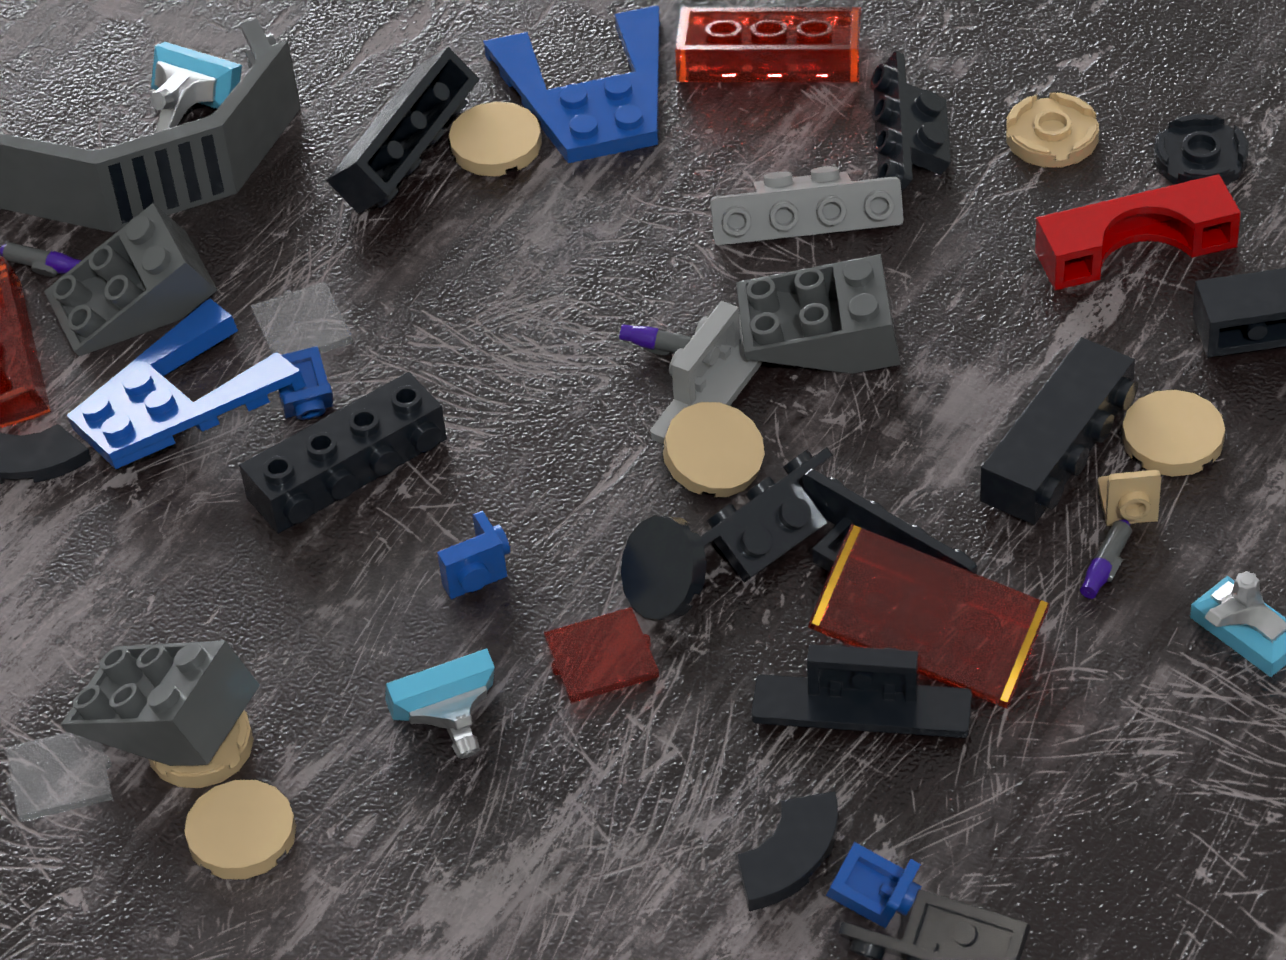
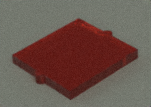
(601, 654)

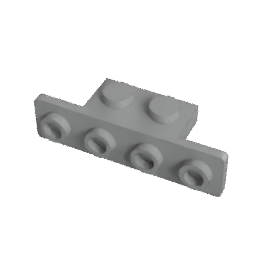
(806, 206)
(709, 366)

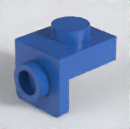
(317, 393)
(474, 561)
(874, 885)

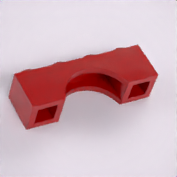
(1188, 215)

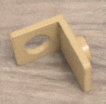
(1130, 496)

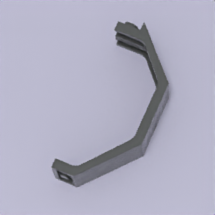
(165, 168)

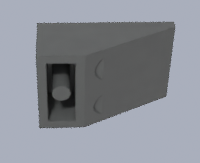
(131, 284)
(821, 317)
(164, 700)

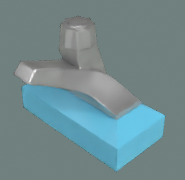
(188, 78)
(1244, 621)
(445, 697)

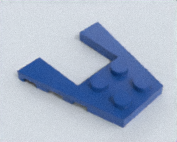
(597, 114)
(142, 409)

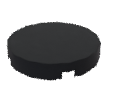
(1200, 148)
(663, 567)

